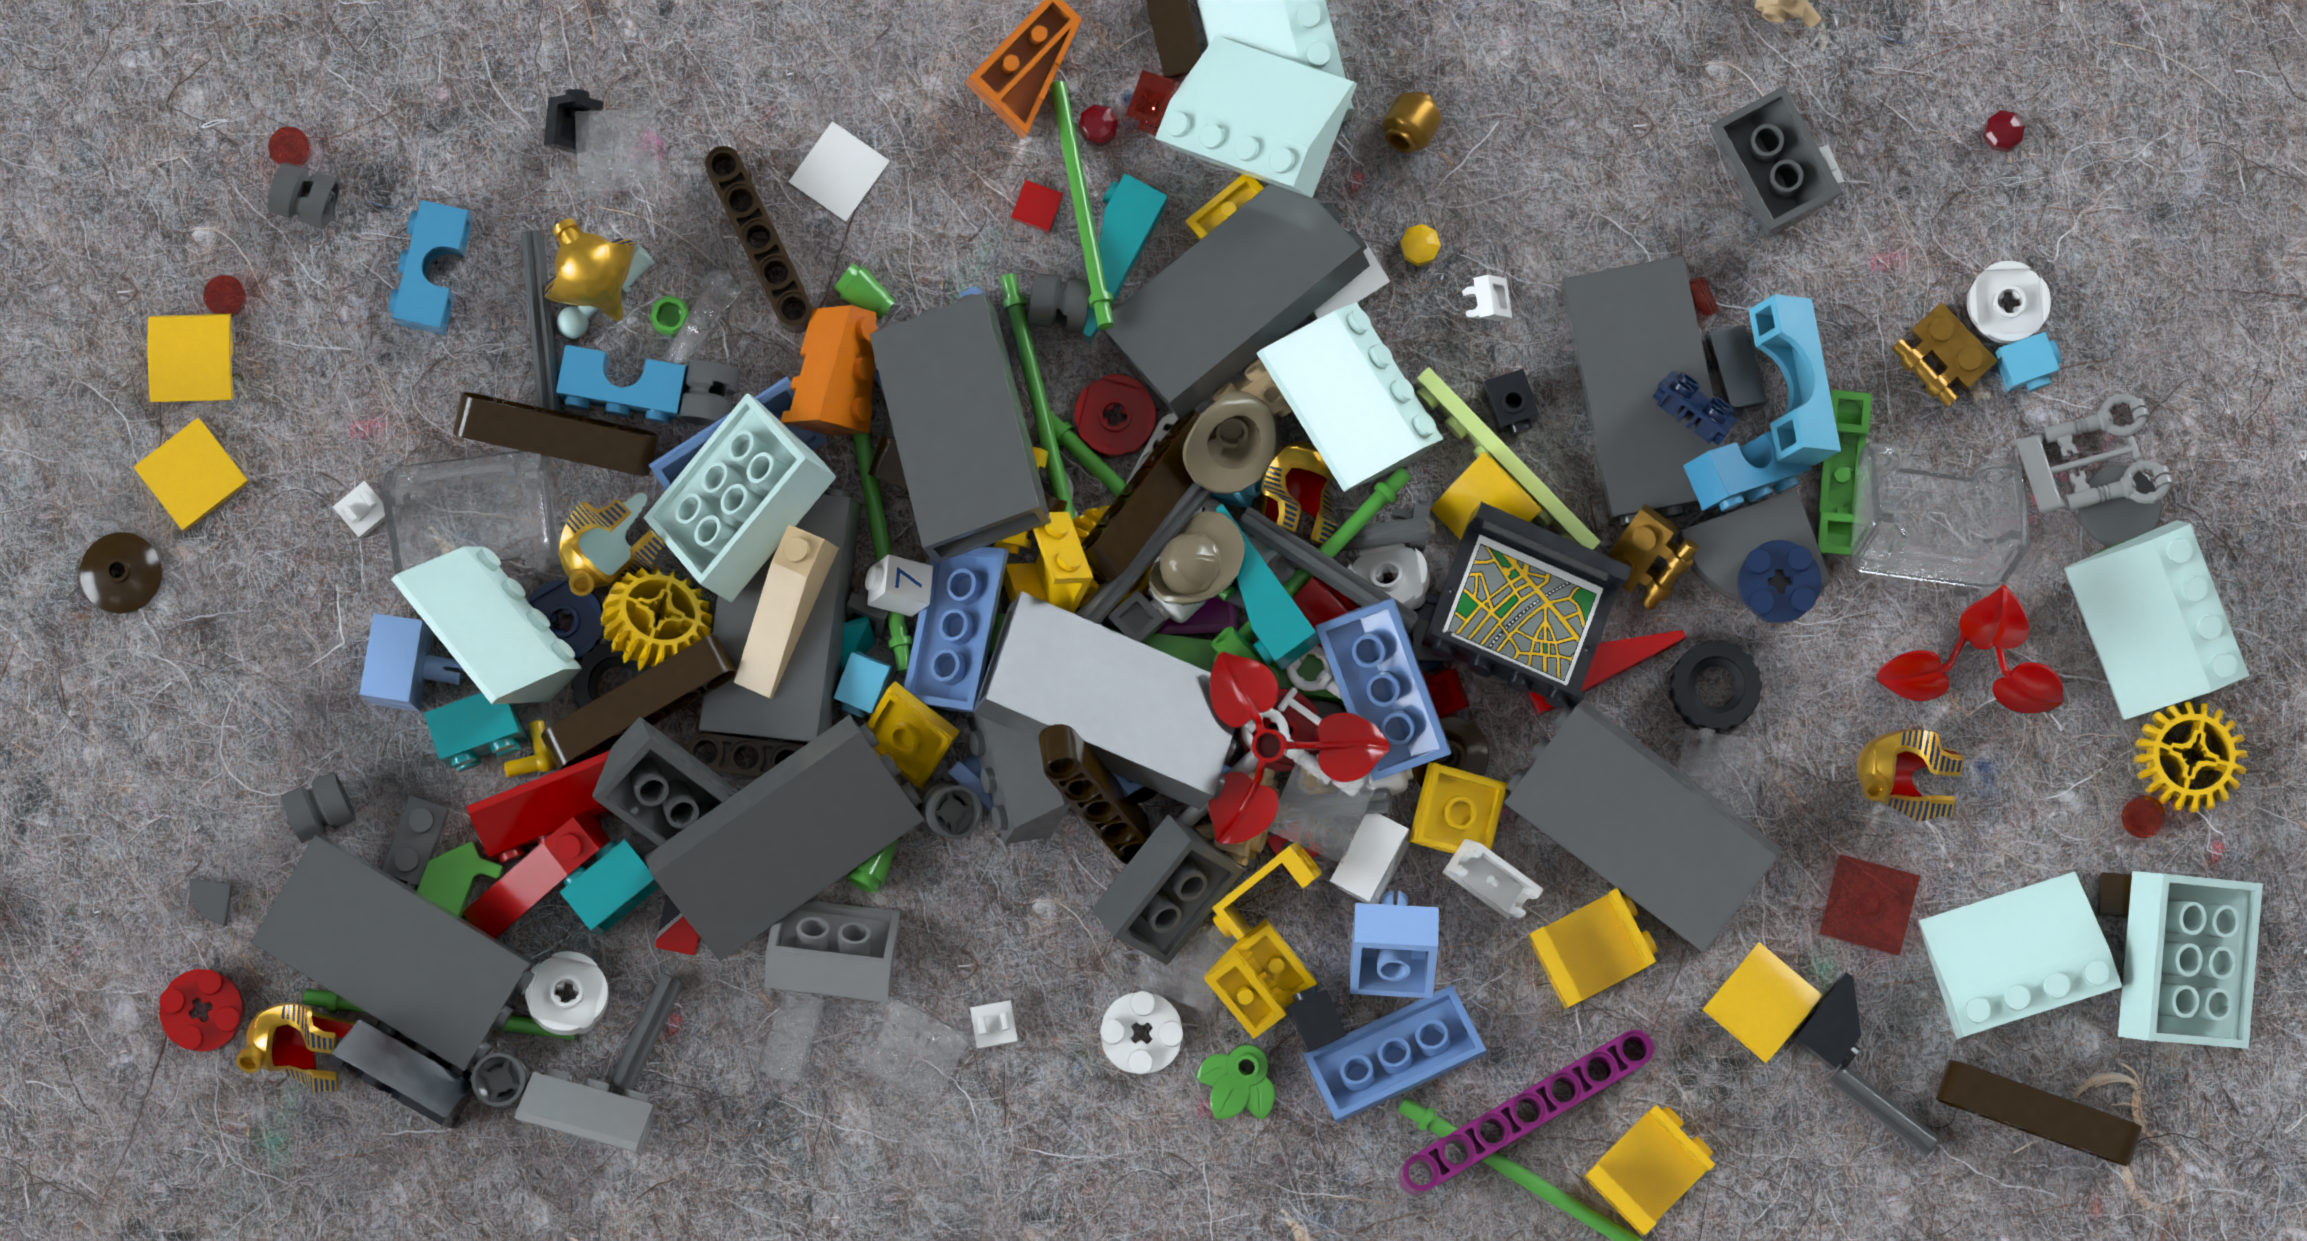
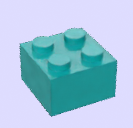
(473, 730)
(609, 886)

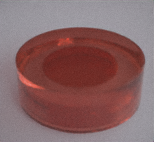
(289, 145)
(225, 295)
(1703, 297)
(2143, 816)

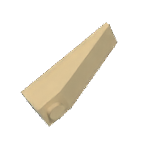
(784, 608)

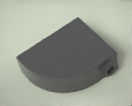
(1731, 537)

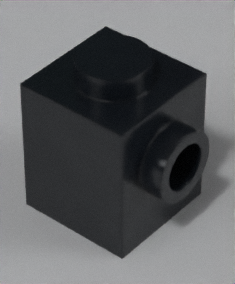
(1511, 403)
(1315, 1018)

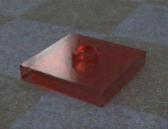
(1869, 905)

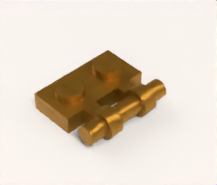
(1952, 347)
(1639, 547)

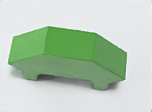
(453, 874)

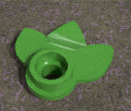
(1235, 1088)

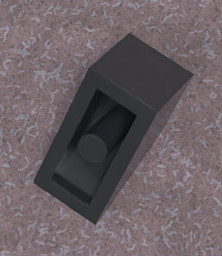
(1833, 1026)

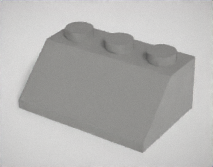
(833, 951)
(587, 1110)

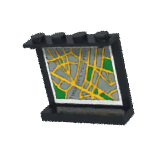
(1524, 606)

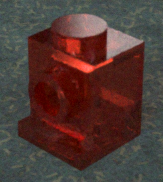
(1151, 101)

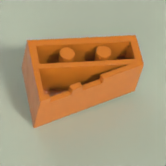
(1025, 63)
(836, 374)

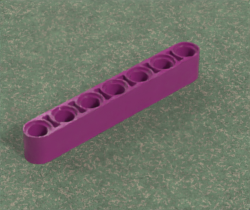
(1543, 1101)

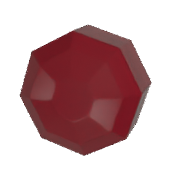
(1098, 125)
(2004, 131)

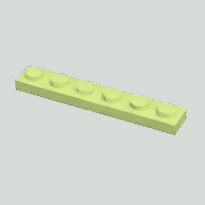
(1466, 423)

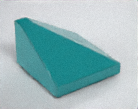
(857, 637)

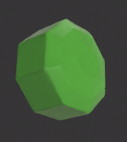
(669, 315)

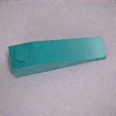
(1127, 225)
(1273, 615)

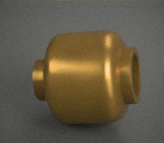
(1411, 121)

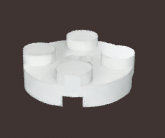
(2024, 286)
(1404, 564)
(1141, 1009)
(578, 1014)

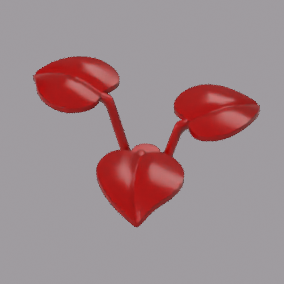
(1990, 622)
(1240, 692)

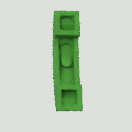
(1840, 472)

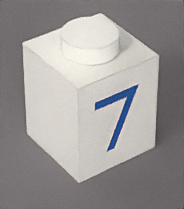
(899, 585)

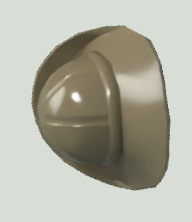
(1231, 443)
(1198, 560)

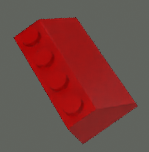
(537, 809)

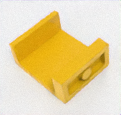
(1060, 570)
(1297, 863)
(1593, 948)
(1649, 1168)

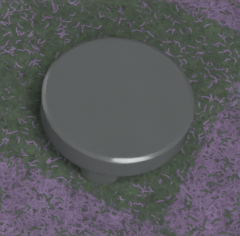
(2121, 517)

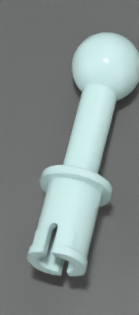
(574, 321)

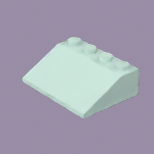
(1280, 27)
(1257, 115)
(1350, 397)
(738, 498)
(2156, 620)
(489, 626)
(2018, 955)
(2190, 960)

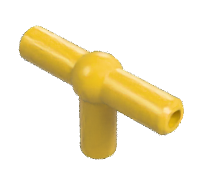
(540, 761)

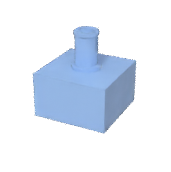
(401, 661)
(1394, 948)

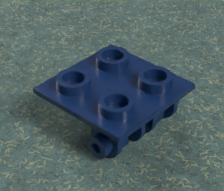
(1683, 390)

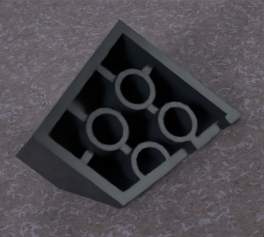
(404, 1071)

